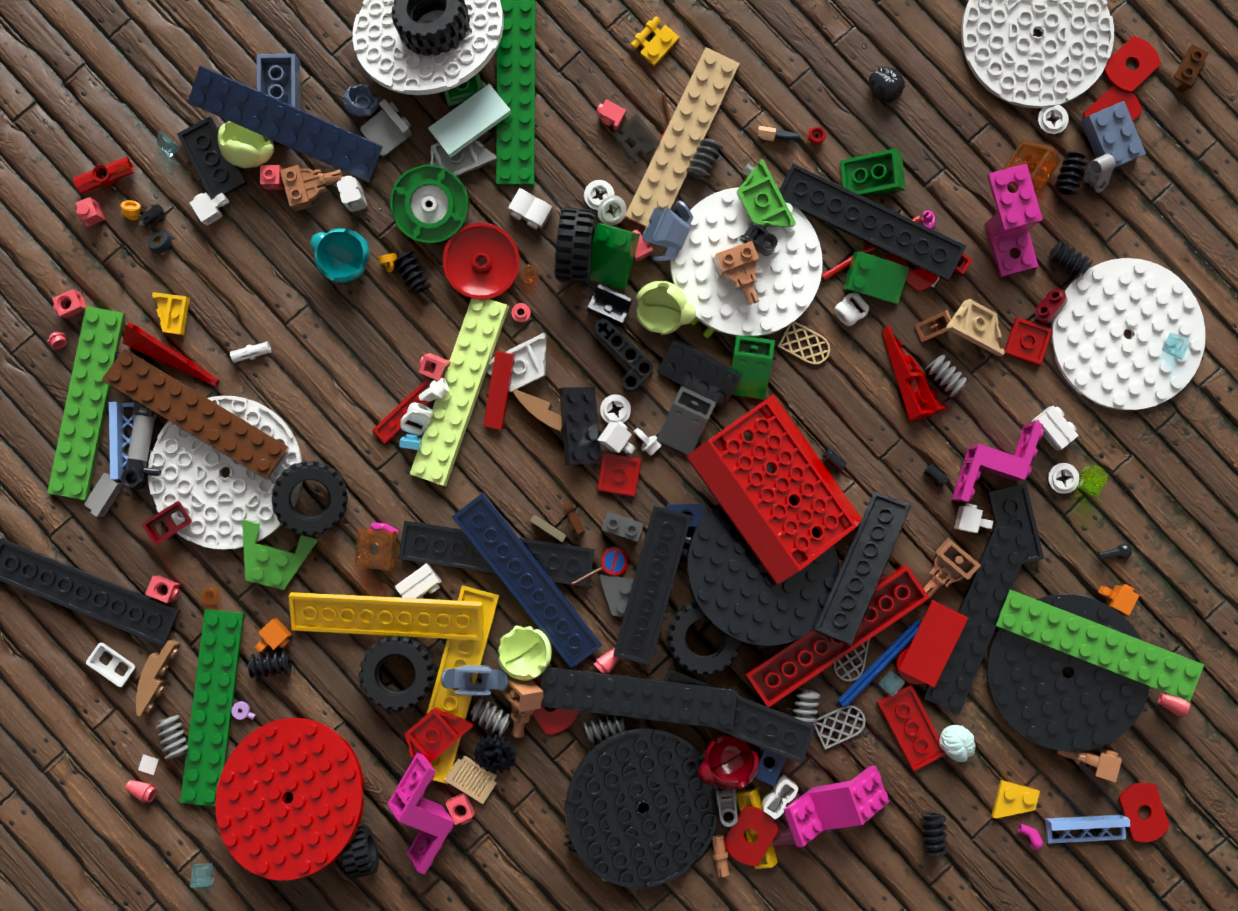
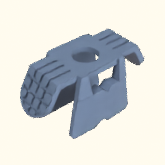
(669, 230)
(461, 676)

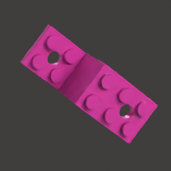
(1014, 217)
(996, 462)
(836, 806)
(423, 814)

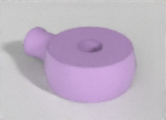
(245, 711)

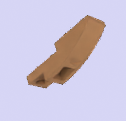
(150, 682)

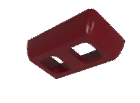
(166, 516)

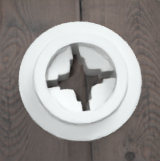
(1058, 113)
(590, 192)
(618, 213)
(619, 401)
(1069, 484)

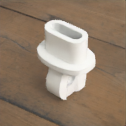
(436, 390)
(649, 444)

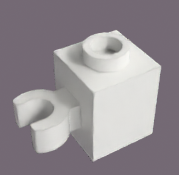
(208, 209)
(616, 437)
(970, 519)

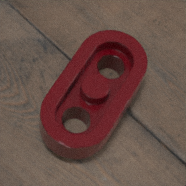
(1052, 305)

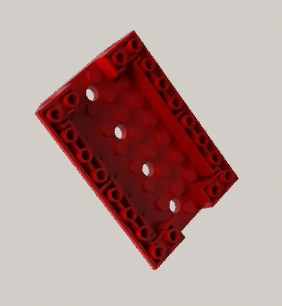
(760, 500)

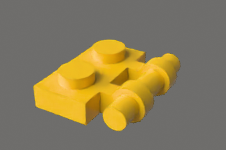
(659, 45)

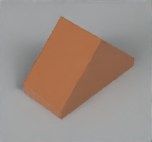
(933, 326)

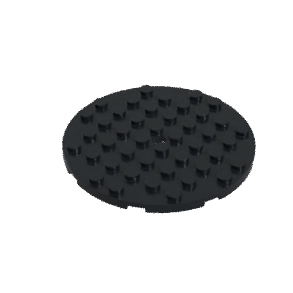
(745, 601)
(1057, 710)
(605, 800)

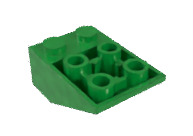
(752, 360)

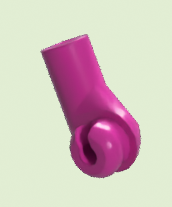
(928, 219)
(382, 526)
(1034, 836)

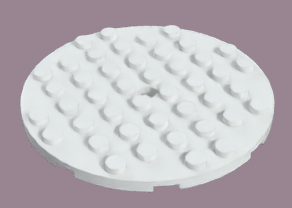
(1031, 68)
(410, 73)
(784, 279)
(1092, 343)
(218, 503)

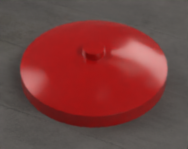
(481, 261)

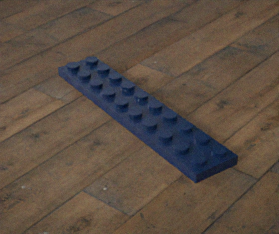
(284, 123)
(527, 580)

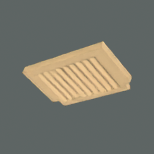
(471, 779)

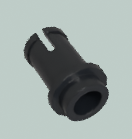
(152, 214)
(837, 462)
(936, 475)

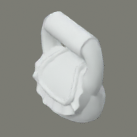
(848, 313)
(419, 414)

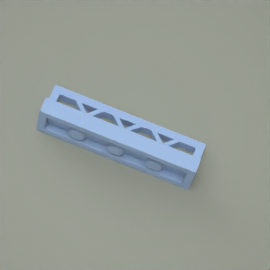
(117, 437)
(1086, 823)

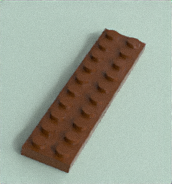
(195, 414)

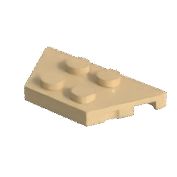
(977, 325)

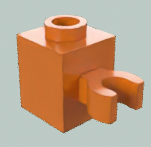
(1120, 598)
(273, 634)

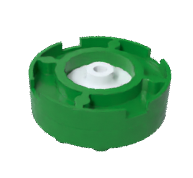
(411, 199)

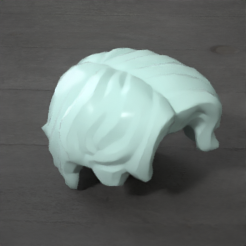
(957, 742)

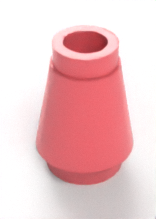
(606, 662)
(1174, 704)
(142, 791)

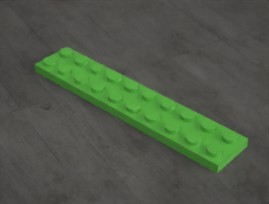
(86, 404)
(1100, 645)

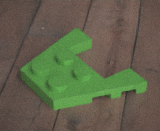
(269, 564)

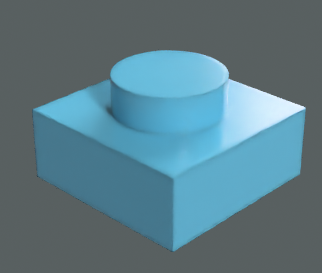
(410, 441)

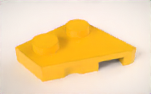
(172, 312)

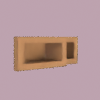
(540, 409)

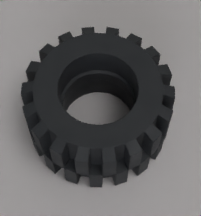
(361, 855)

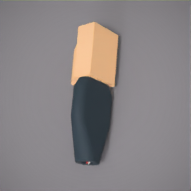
(769, 134)

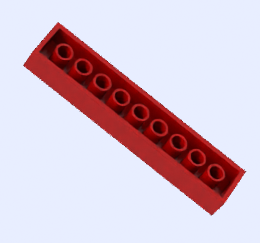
(814, 652)

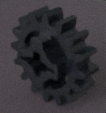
(495, 753)

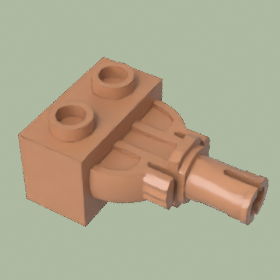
(306, 185)
(739, 267)
(952, 566)
(524, 699)
(1106, 763)

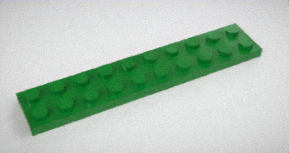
(517, 89)
(212, 705)

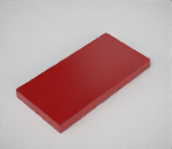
(933, 643)
(911, 727)

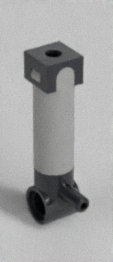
(140, 448)

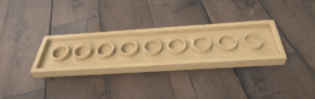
(683, 136)

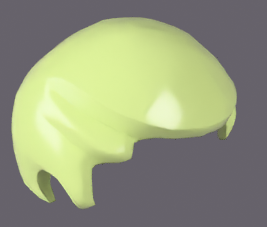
(524, 653)

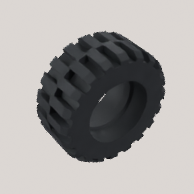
(432, 36)
(574, 245)
(314, 524)
(689, 660)
(372, 680)

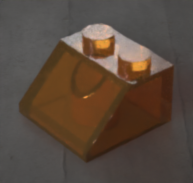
(1040, 159)

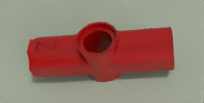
(93, 180)

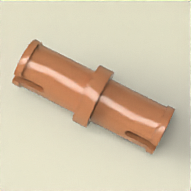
(720, 856)

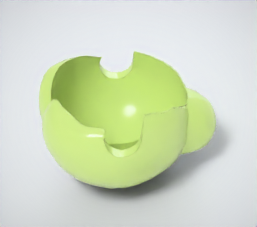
(243, 146)
(663, 307)

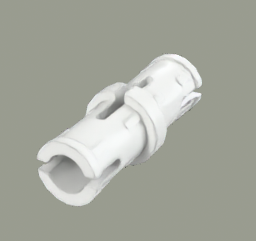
(250, 352)

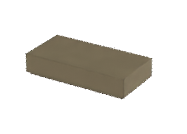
(548, 528)

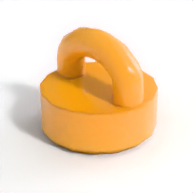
(131, 209)
(388, 261)

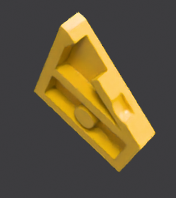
(1014, 799)

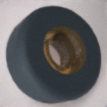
(159, 242)

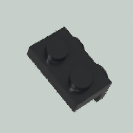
(609, 305)

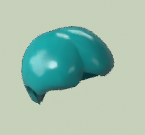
(340, 254)

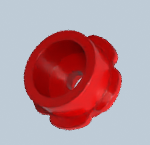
(816, 131)

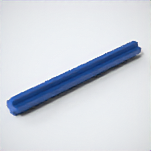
(870, 674)

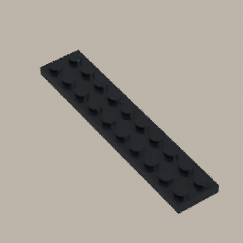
(871, 222)
(453, 548)
(86, 593)
(982, 605)
(638, 697)

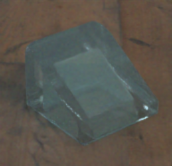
(166, 144)
(1176, 345)
(891, 683)
(202, 875)

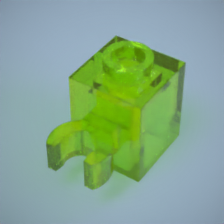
(1092, 480)

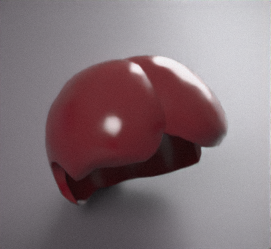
(728, 763)

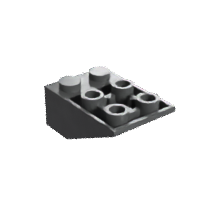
(686, 421)

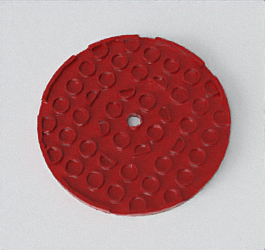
(326, 807)

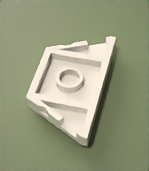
(529, 362)

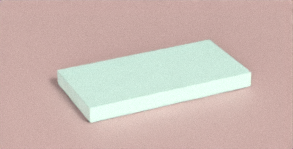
(469, 120)

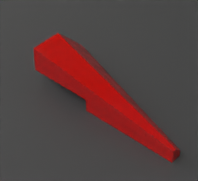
(144, 342)
(915, 391)

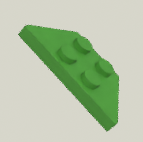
(763, 199)

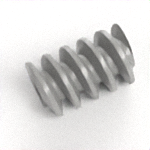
(946, 375)
(806, 705)
(490, 716)
(172, 738)

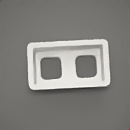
(109, 670)

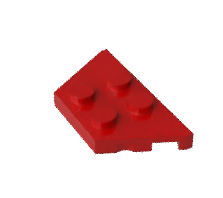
(435, 733)

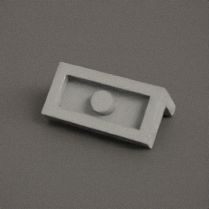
(103, 495)

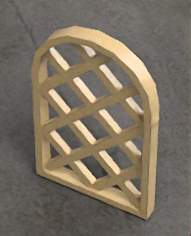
(816, 335)

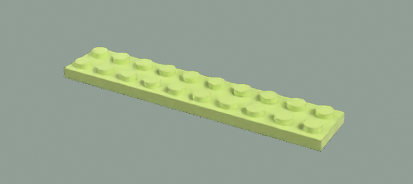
(464, 379)

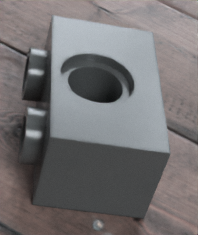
(622, 526)

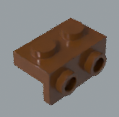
(1189, 68)

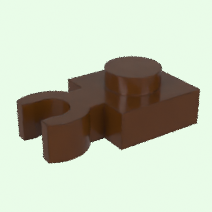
(574, 524)

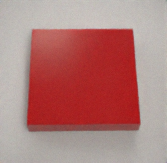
(1027, 341)
(619, 474)

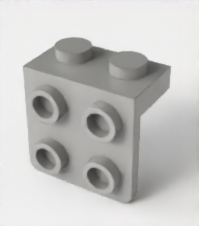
(387, 128)

